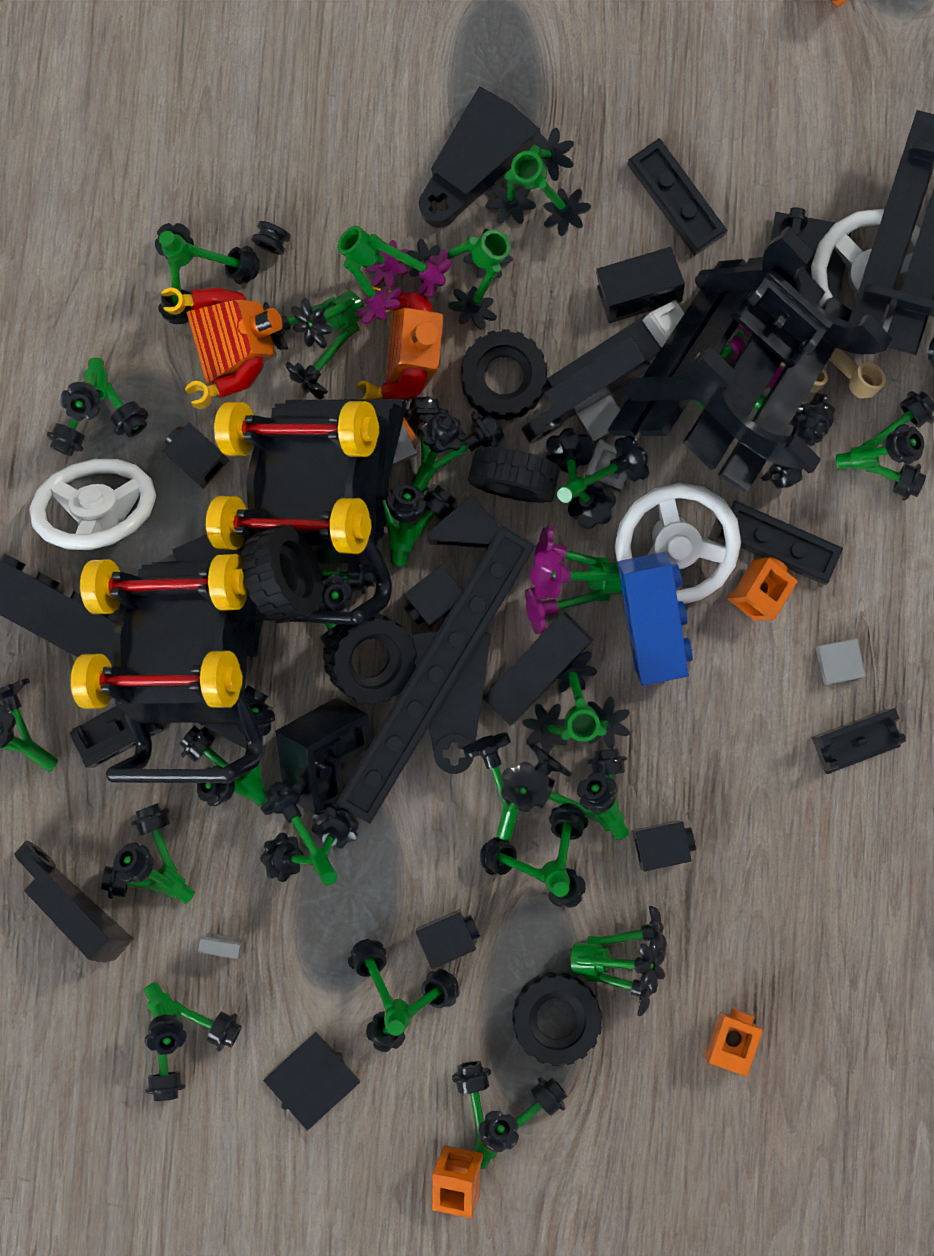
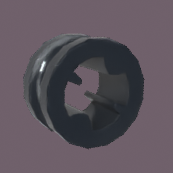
(271, 237)

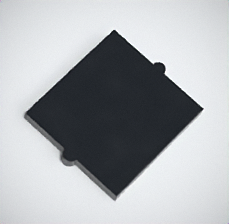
(311, 1081)

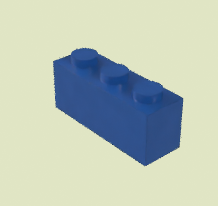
(655, 618)

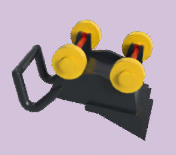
(319, 472)
(175, 656)

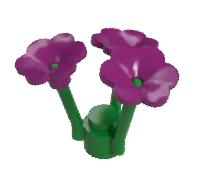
(550, 573)

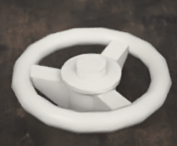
(849, 252)
(95, 506)
(682, 540)

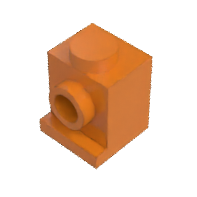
(775, 589)
(736, 1056)
(456, 1181)

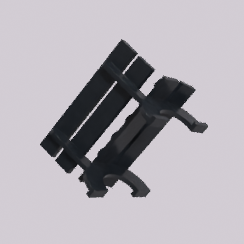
(891, 244)
(692, 369)

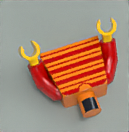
(229, 339)
(411, 349)

